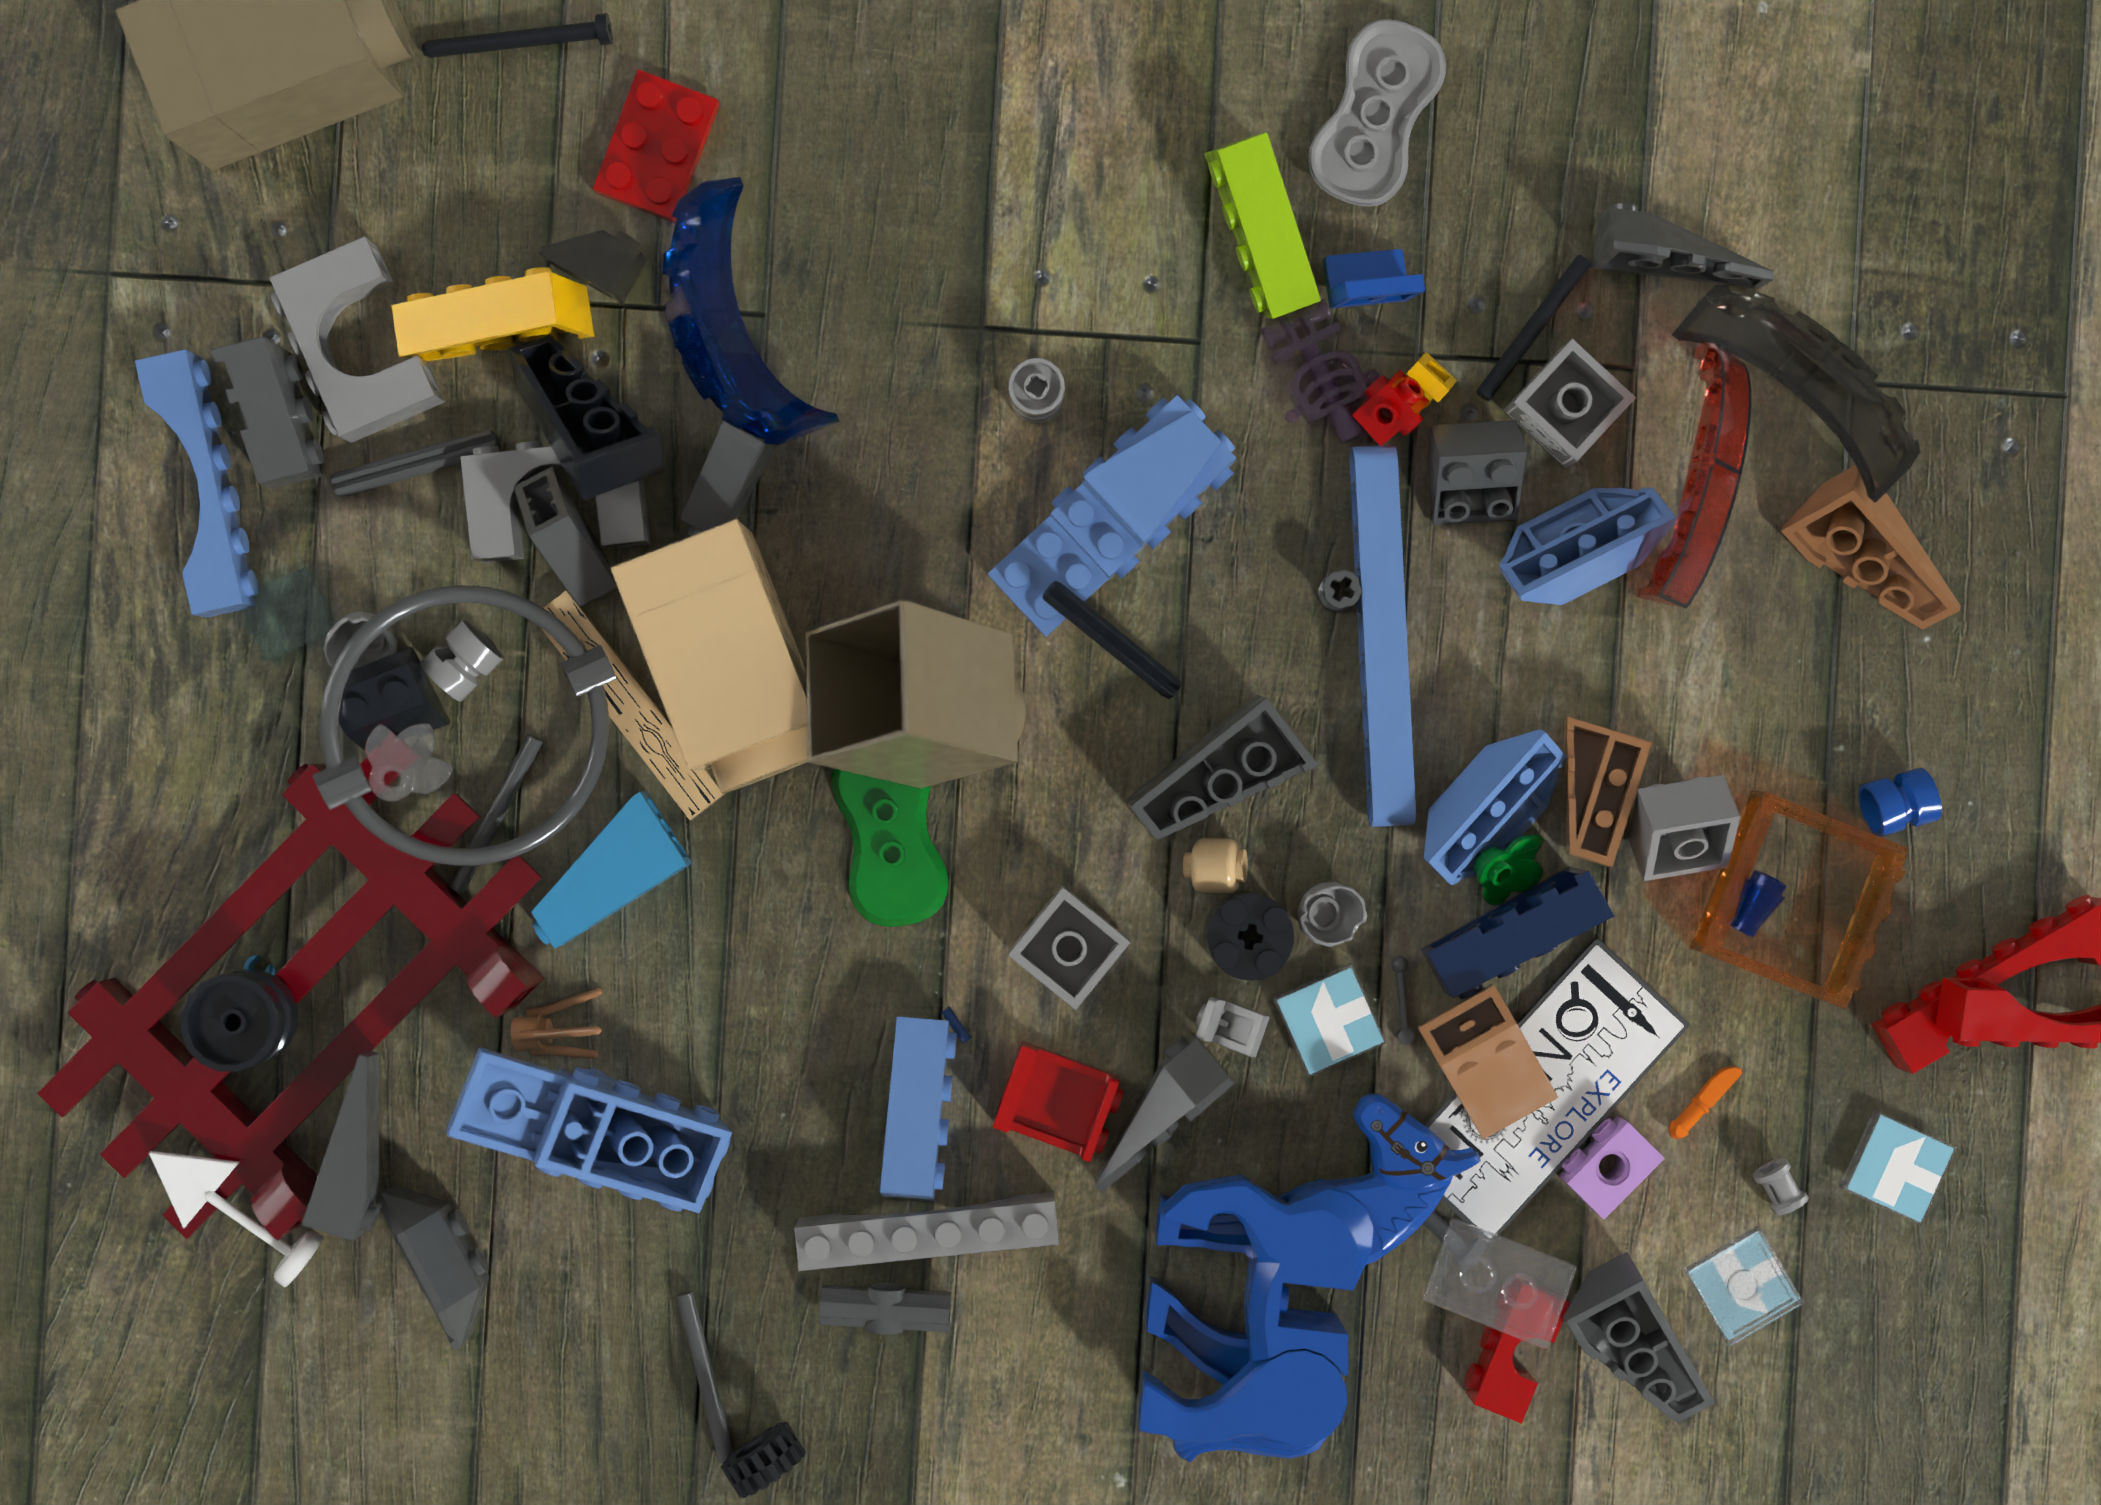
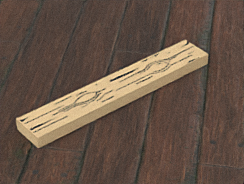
(640, 717)

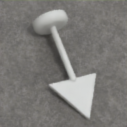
(193, 1182)

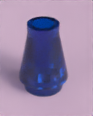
(1757, 901)

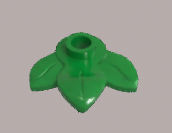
(1509, 869)

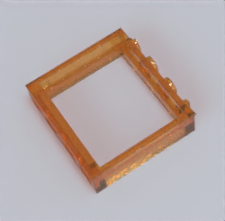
(1870, 910)

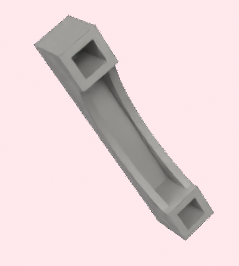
(970, 1229)

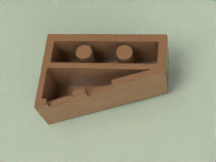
(1599, 788)

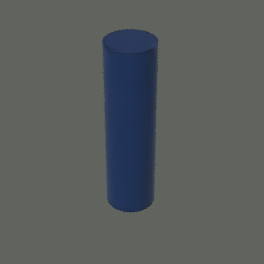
(956, 1025)

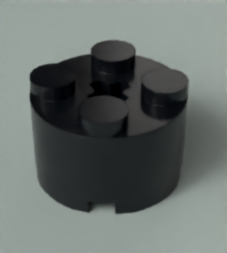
(1262, 956)

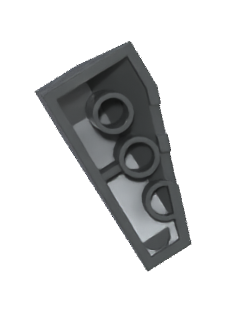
(1655, 247)
(350, 1170)

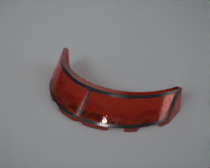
(1710, 479)

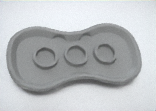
(1365, 143)

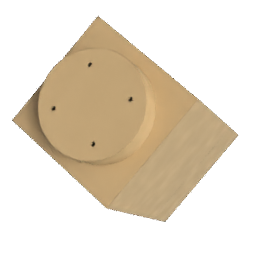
(720, 654)

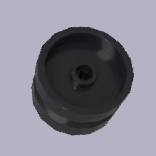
(213, 1025)

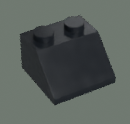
(389, 694)

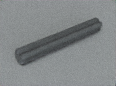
(409, 464)

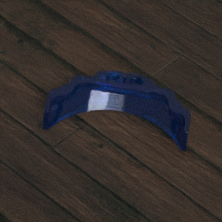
(710, 325)

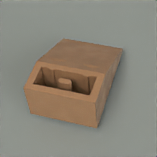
(1488, 1061)

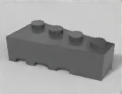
(1230, 763)

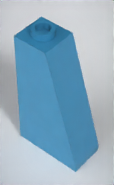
(616, 868)

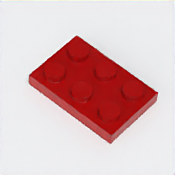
(656, 145)

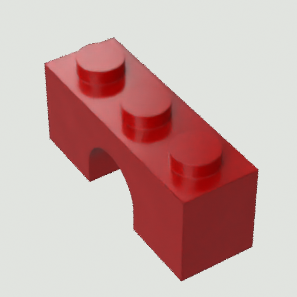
(1495, 1380)

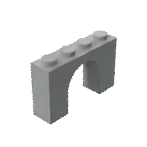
(311, 300)
(495, 510)

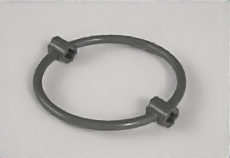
(345, 780)

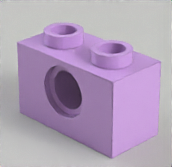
(1634, 1162)

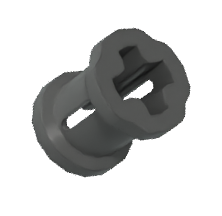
(1352, 588)

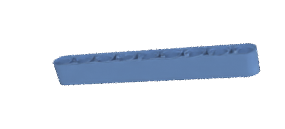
(1382, 636)

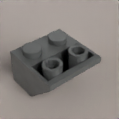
(1475, 471)

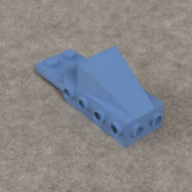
(1117, 510)
(592, 1129)

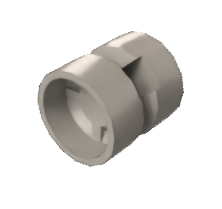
(1036, 390)
(461, 661)

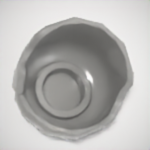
(344, 630)
(1331, 913)

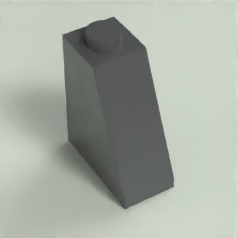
(725, 480)
(564, 537)

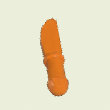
(1705, 1098)

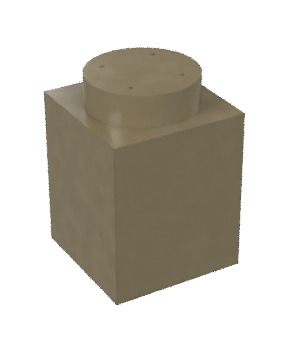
(912, 696)

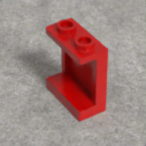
(1058, 1101)

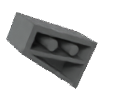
(272, 411)

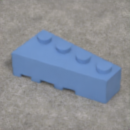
(915, 1109)

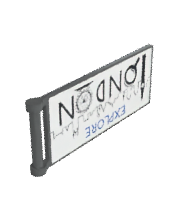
(1595, 1042)

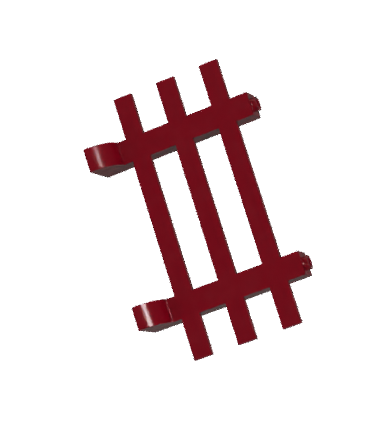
(130, 1032)

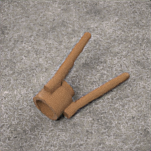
(535, 1033)

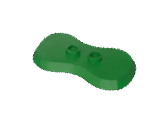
(894, 865)

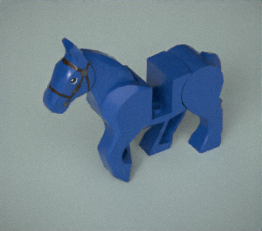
(1286, 1369)

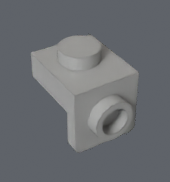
(1231, 1026)

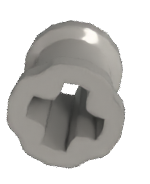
(1780, 1186)

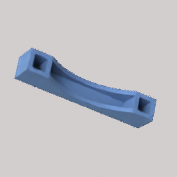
(217, 569)

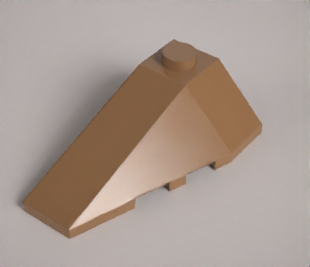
(1870, 549)

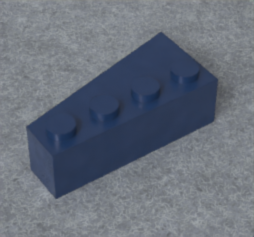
(1517, 931)

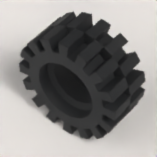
(763, 1459)

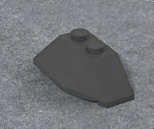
(439, 1256)

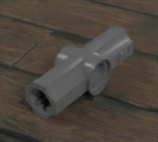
(885, 1308)

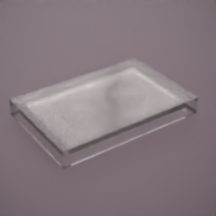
(1499, 1283)

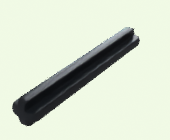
(1111, 639)

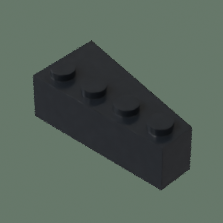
(585, 426)

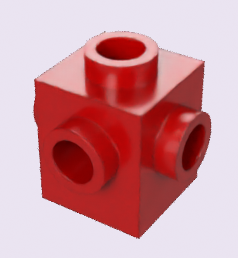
(1391, 407)

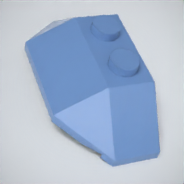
(1584, 543)
(1491, 802)

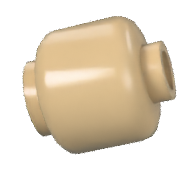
(1216, 865)

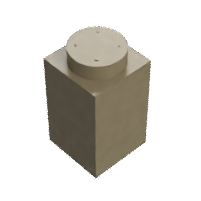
(262, 71)

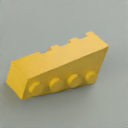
(491, 315)

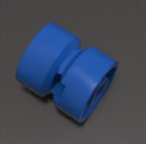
(1907, 799)

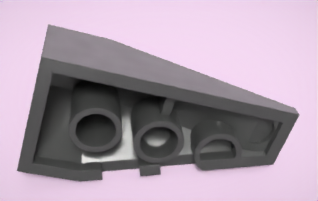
(1180, 1087)
(1628, 1333)

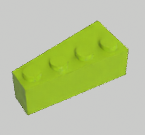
(1263, 225)

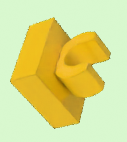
(1432, 378)

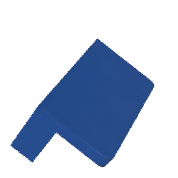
(1369, 279)

